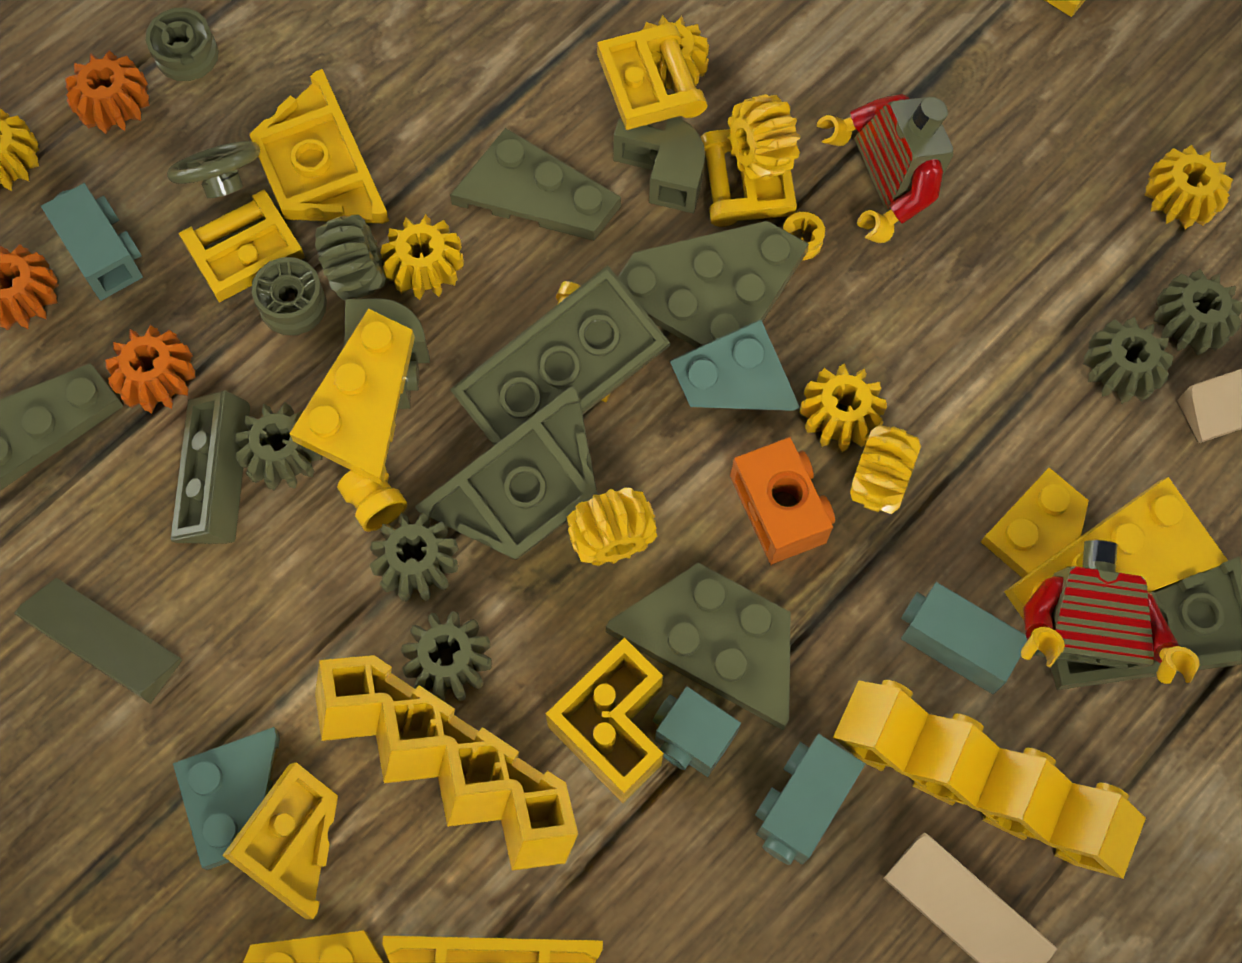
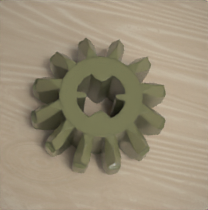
(350, 257)
(1198, 312)
(1128, 360)
(260, 455)
(410, 574)
(466, 652)

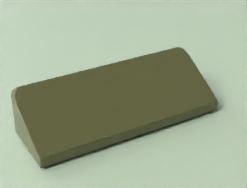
(209, 470)
(100, 639)

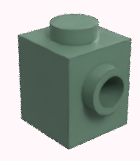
(694, 731)

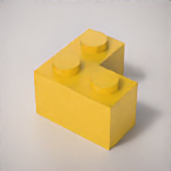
(597, 721)

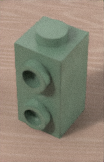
(92, 241)
(963, 637)
(809, 801)

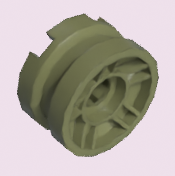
(174, 57)
(271, 291)

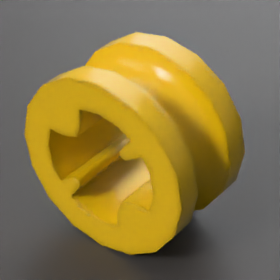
(811, 223)

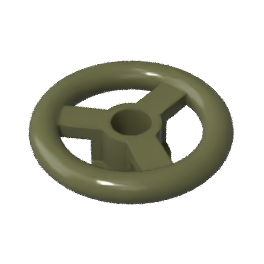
(215, 167)

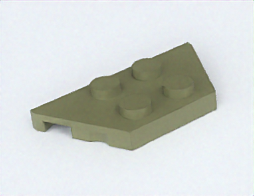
(522, 483)
(716, 638)

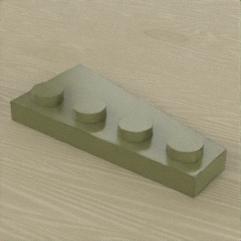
(49, 418)
(1201, 614)

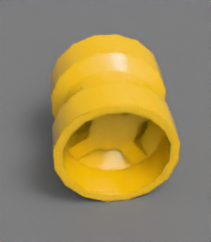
(373, 501)

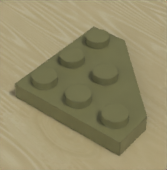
(714, 280)

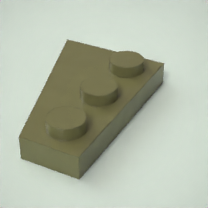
(536, 186)

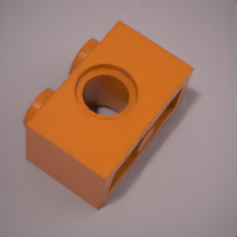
(780, 528)

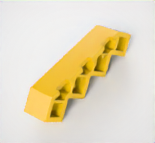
(424, 740)
(1011, 788)

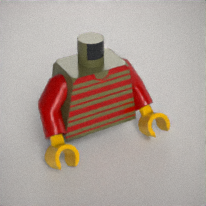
(903, 152)
(1102, 619)

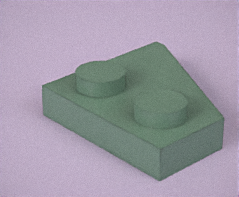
(736, 373)
(224, 790)

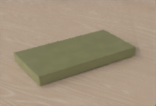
(584, 342)

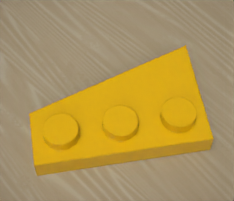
(359, 398)

